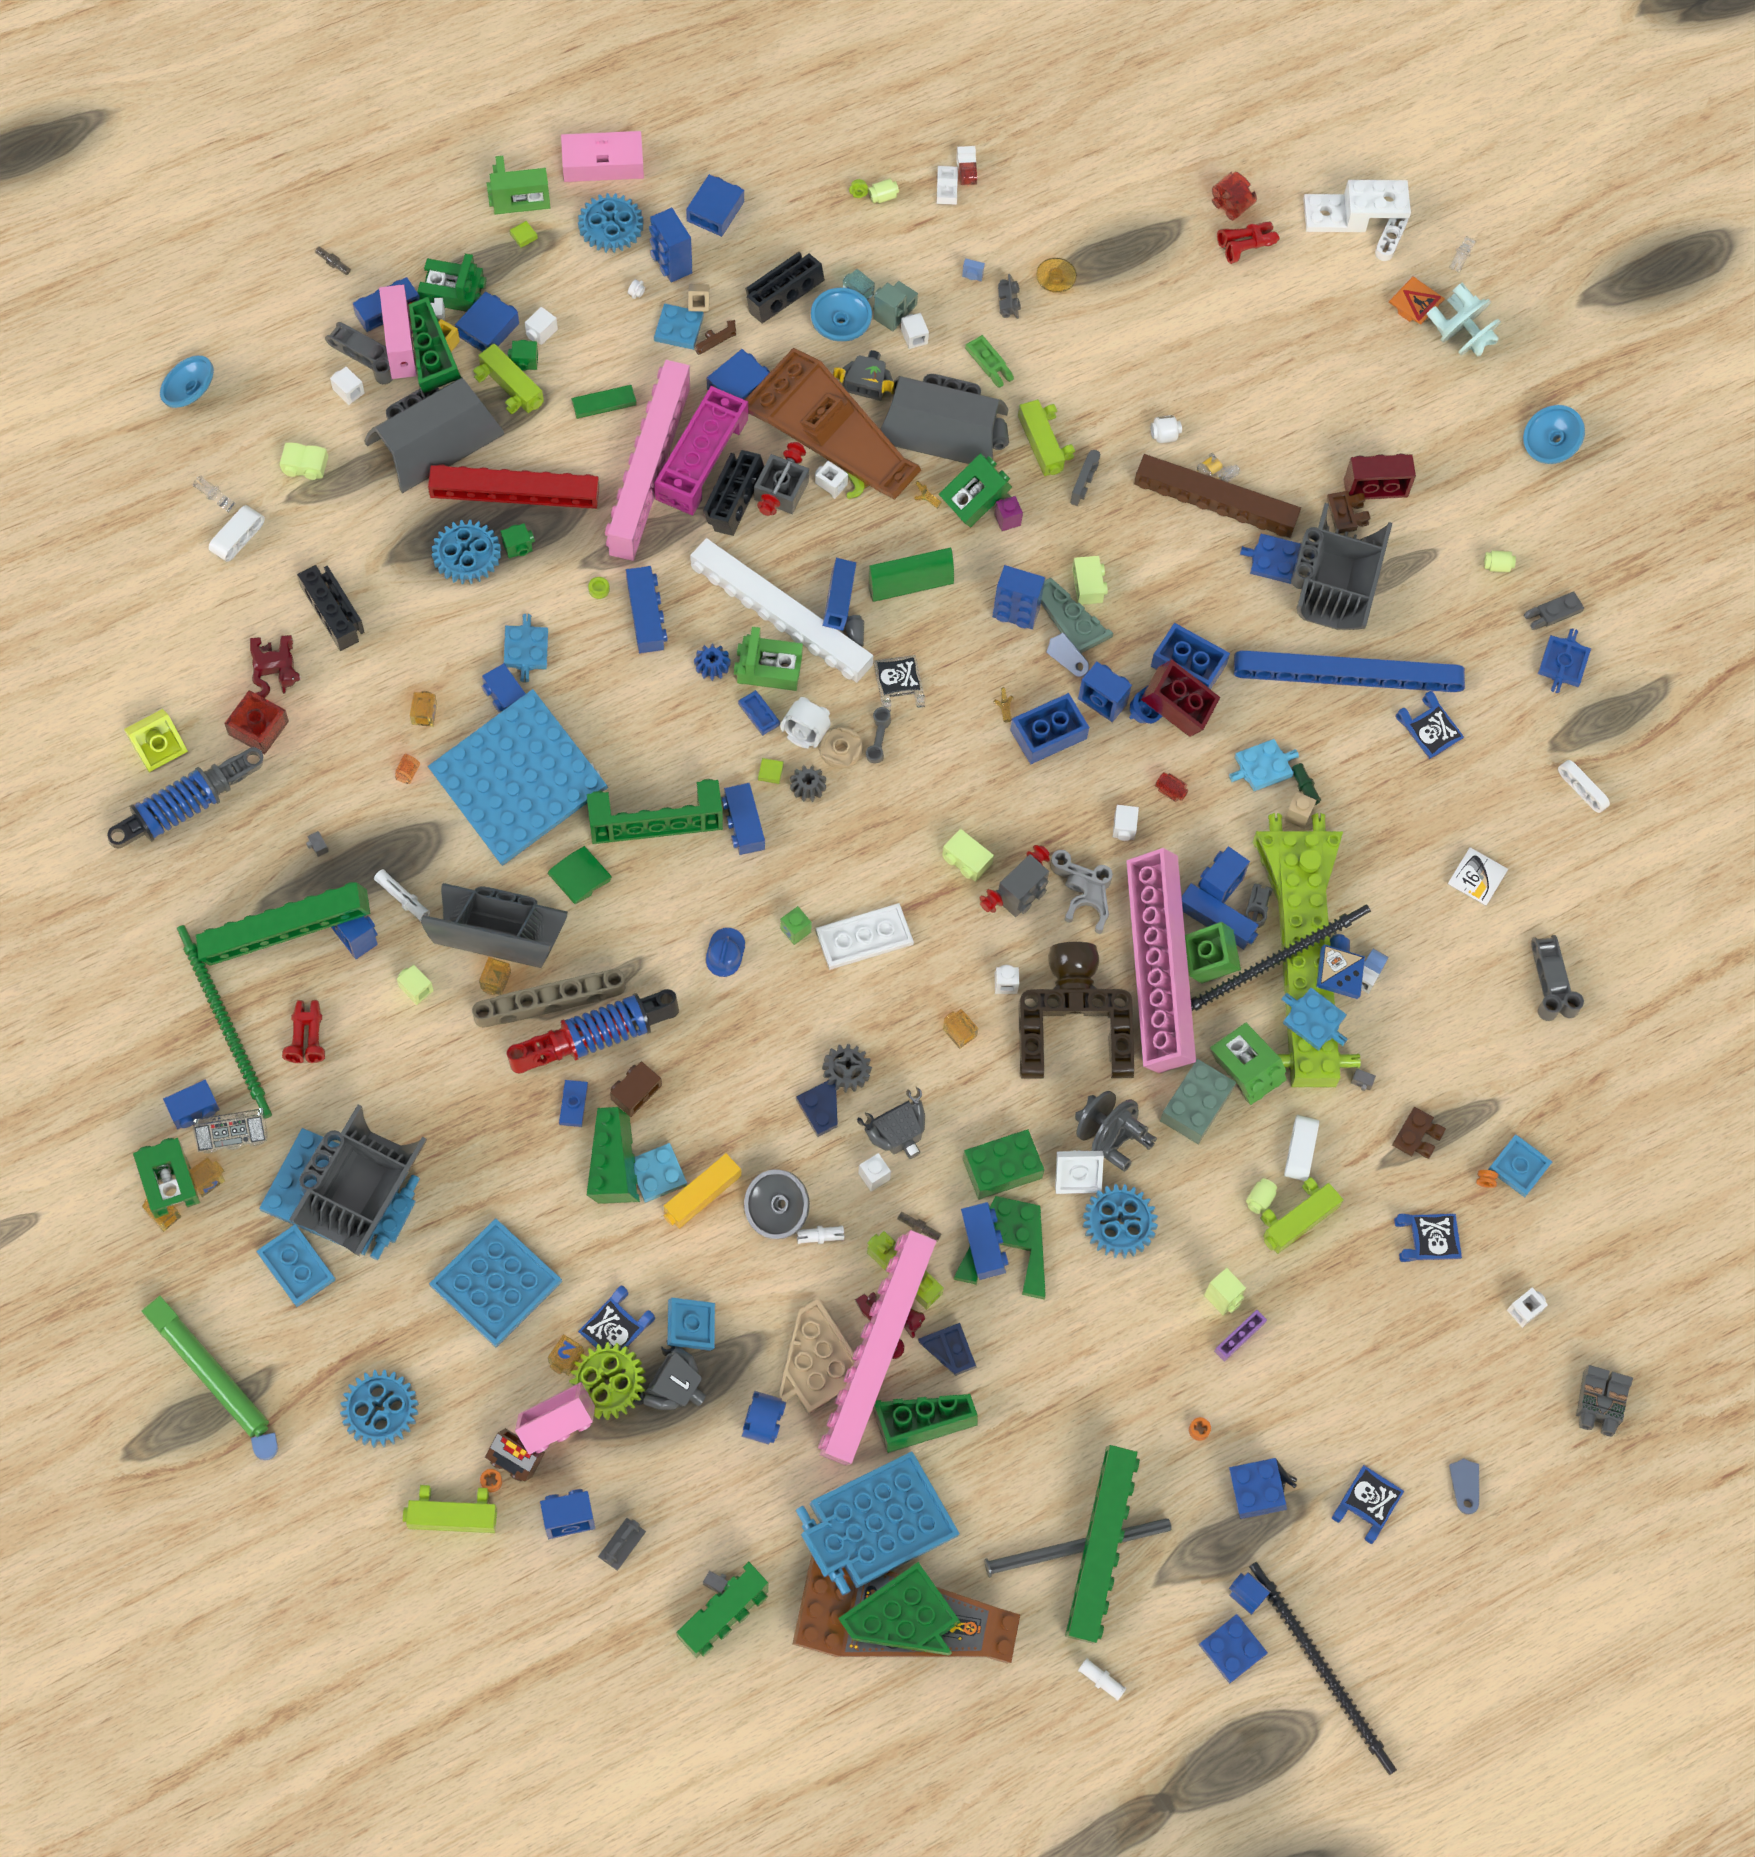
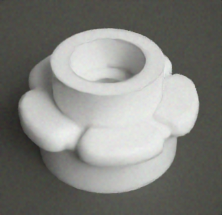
(636, 289)

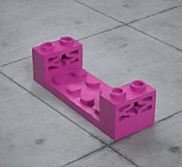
(699, 449)

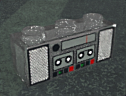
(230, 1130)

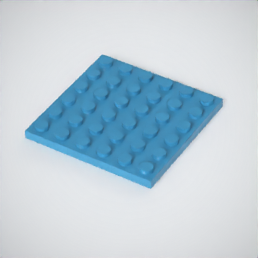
(517, 777)

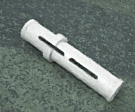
(408, 901)

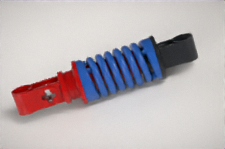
(593, 1029)

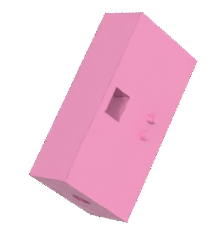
(602, 156)
(397, 331)

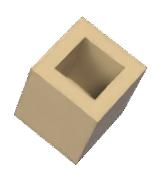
(698, 297)
(1300, 810)

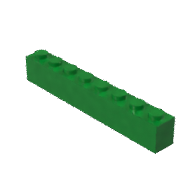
(283, 923)
(1101, 1544)

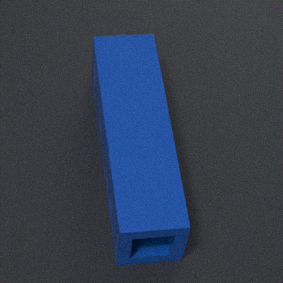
(839, 594)
(1211, 911)

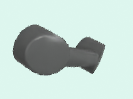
(882, 720)

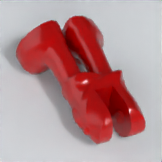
(1260, 235)

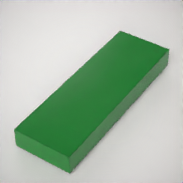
(604, 401)

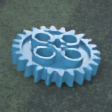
(607, 218)
(466, 552)
(1116, 1201)
(362, 1397)

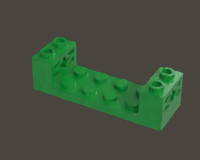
(659, 823)

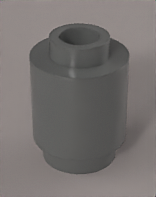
(1000, 434)

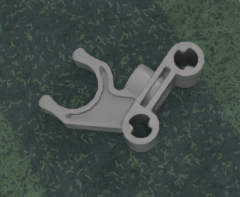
(1084, 881)

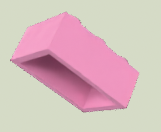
(555, 1418)

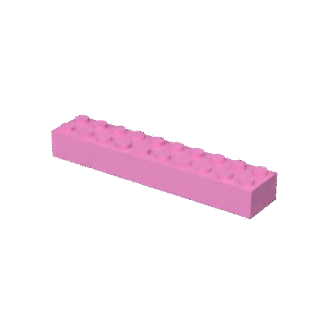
(648, 460)
(1161, 961)
(877, 1348)

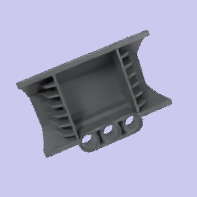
(942, 418)
(434, 430)
(1338, 576)
(495, 924)
(355, 1183)

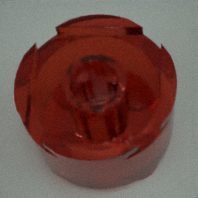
(1233, 195)

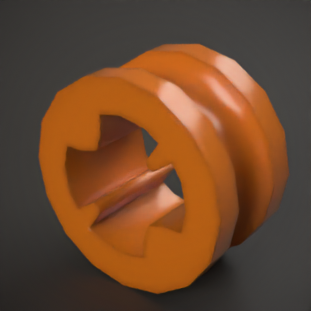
(1487, 1178)
(1194, 1433)
(498, 1478)

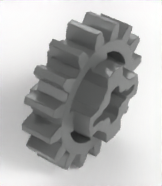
(836, 1069)

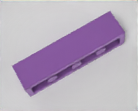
(1240, 1335)

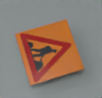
(1415, 300)

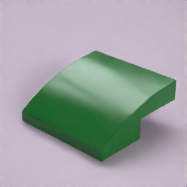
(579, 875)

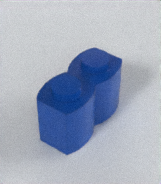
(1248, 1592)

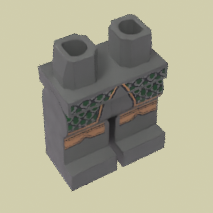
(1602, 1399)

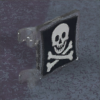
(898, 678)

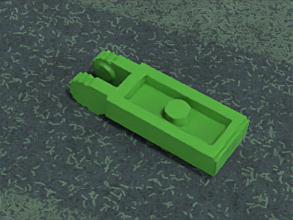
(989, 360)

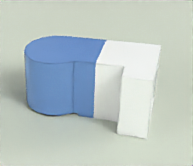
(1372, 969)

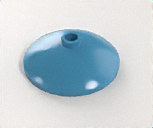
(843, 306)
(187, 382)
(1549, 425)

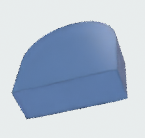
(265, 1446)

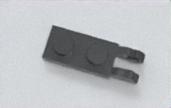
(1086, 475)
(1555, 610)

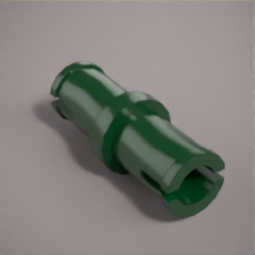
(1305, 783)

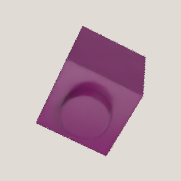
(1008, 513)

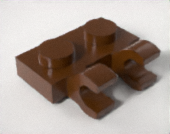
(1342, 512)
(1413, 1131)

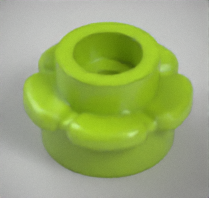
(858, 188)

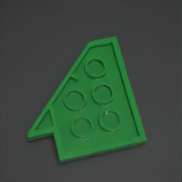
(903, 1615)

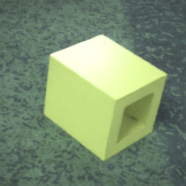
(414, 984)

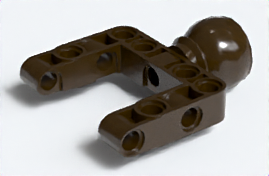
(1074, 990)

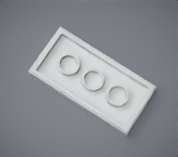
(864, 936)

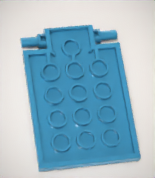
(287, 1193)
(876, 1523)

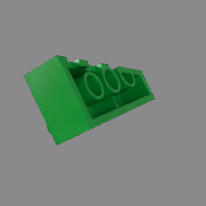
(433, 356)
(612, 1160)
(923, 1419)
(723, 1611)

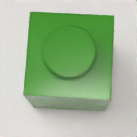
(795, 925)

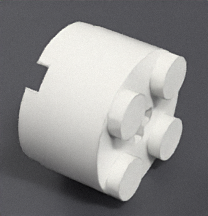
(806, 723)

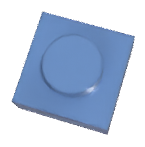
(973, 270)

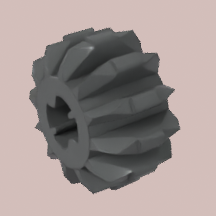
(800, 787)

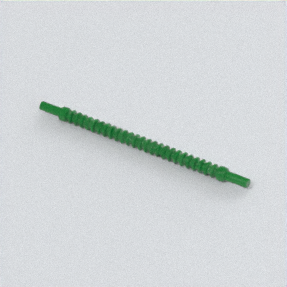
(256, 1092)

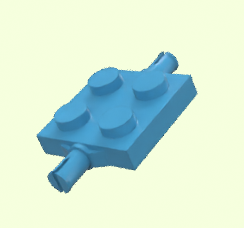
(525, 647)
(1314, 1019)

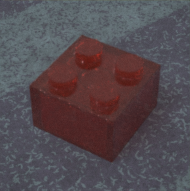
(256, 722)

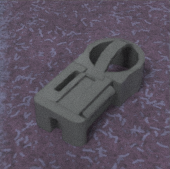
(1258, 903)

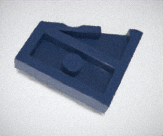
(820, 1107)
(950, 1349)

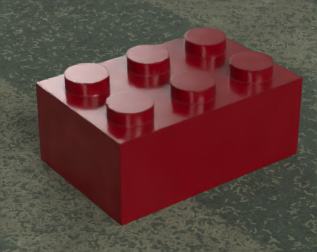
(1380, 476)
(1180, 698)

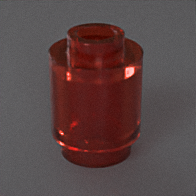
(1171, 787)

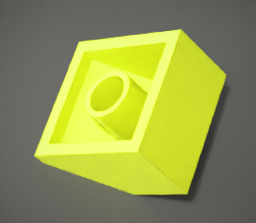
(156, 740)

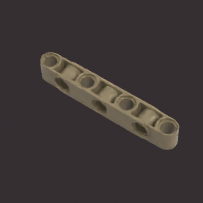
(549, 998)

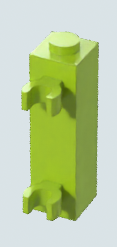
(510, 378)
(1041, 437)
(1302, 1218)
(882, 1250)
(451, 1516)

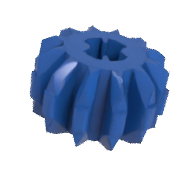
(706, 656)

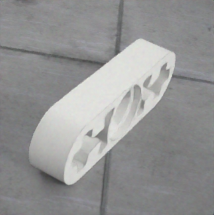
(1392, 243)
(1583, 786)

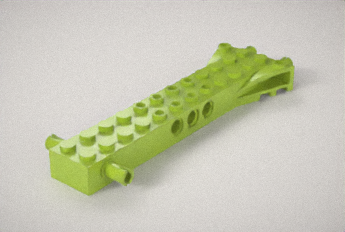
(1301, 911)

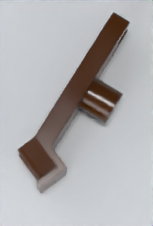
(715, 339)

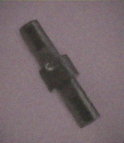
(332, 260)
(919, 1226)

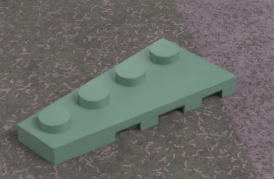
(1072, 618)

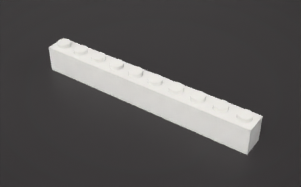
(781, 610)

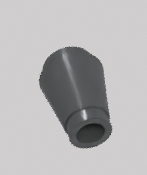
(855, 629)

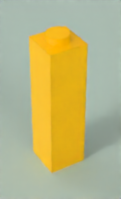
(701, 1191)

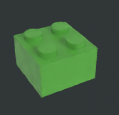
(1212, 952)

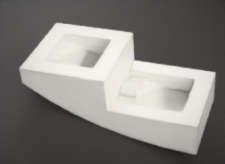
(947, 185)

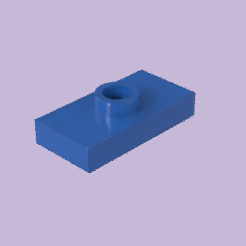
(759, 712)
(573, 1103)

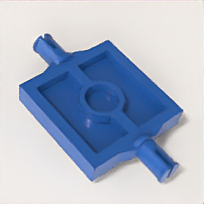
(1273, 558)
(1564, 661)

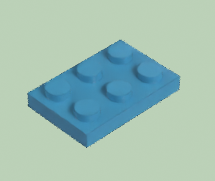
(296, 1265)

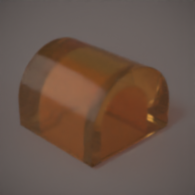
(407, 769)

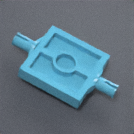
(1263, 765)

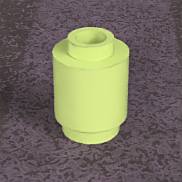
(883, 191)
(1499, 561)
(1261, 1196)

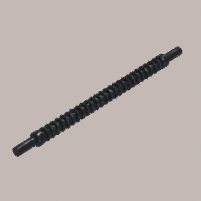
(1344, 921)
(1375, 1747)

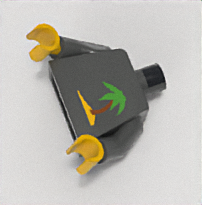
(866, 376)

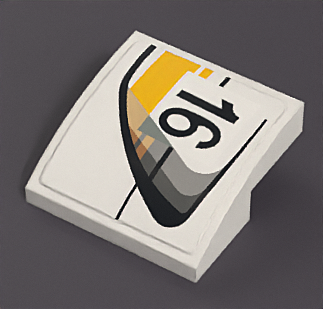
(1477, 876)

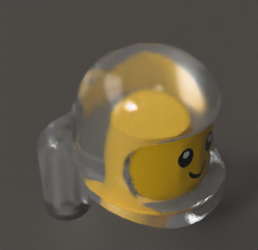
(1214, 468)

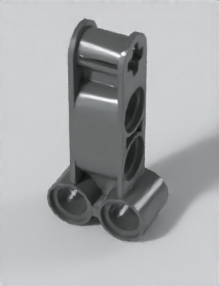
(362, 350)
(1554, 980)

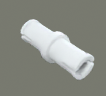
(820, 1234)
(1102, 1679)

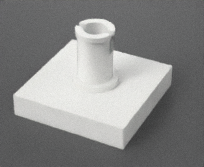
(1079, 1172)

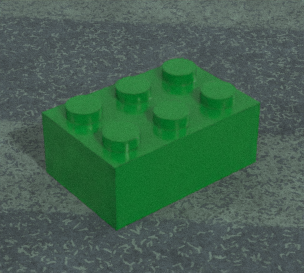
(1003, 1164)

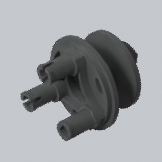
(1112, 1127)

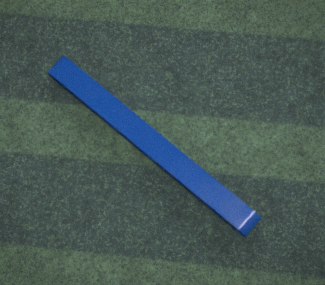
(1349, 671)

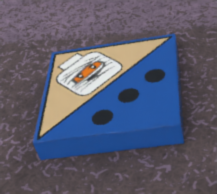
(1340, 971)

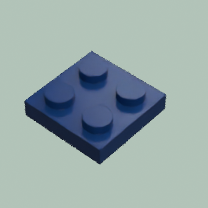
(1233, 1648)

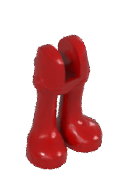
(300, 1018)

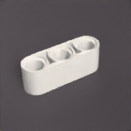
(236, 533)
(1301, 1148)

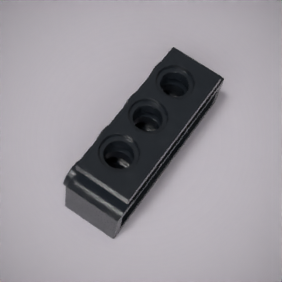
(795, 287)
(733, 491)
(324, 603)

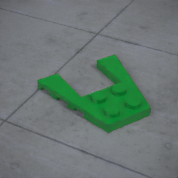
(1019, 1229)

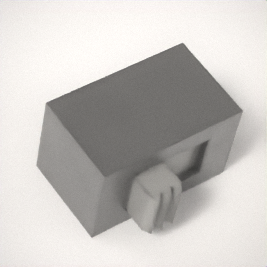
(318, 844)
(1363, 1079)
(715, 1582)

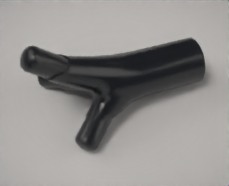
(1285, 1477)

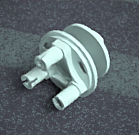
(1467, 309)

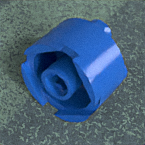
(762, 1418)

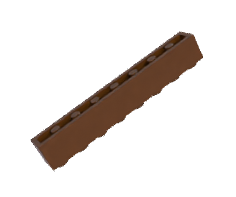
(1217, 496)

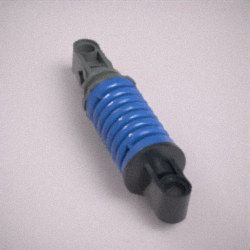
(182, 797)

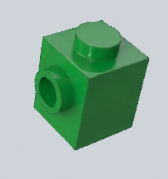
(524, 354)
(517, 540)

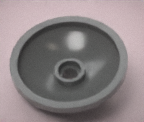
(764, 1206)

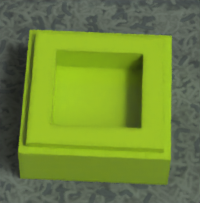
(523, 234)
(770, 771)

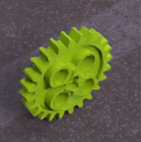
(598, 1363)

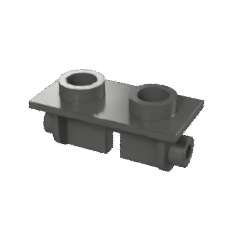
(1009, 289)
(622, 1543)

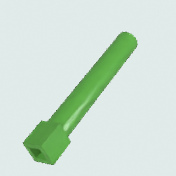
(206, 1367)

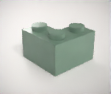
(893, 304)

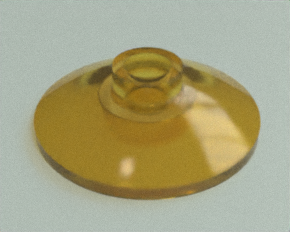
(1059, 269)

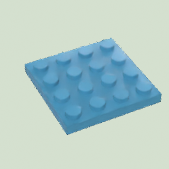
(495, 1283)

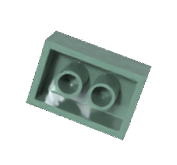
(1197, 1101)

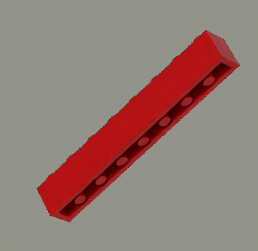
(514, 486)

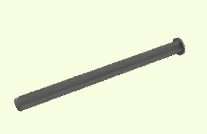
(1070, 1548)

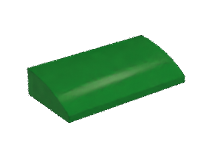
(911, 574)

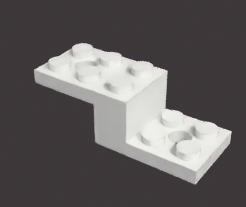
(1357, 205)

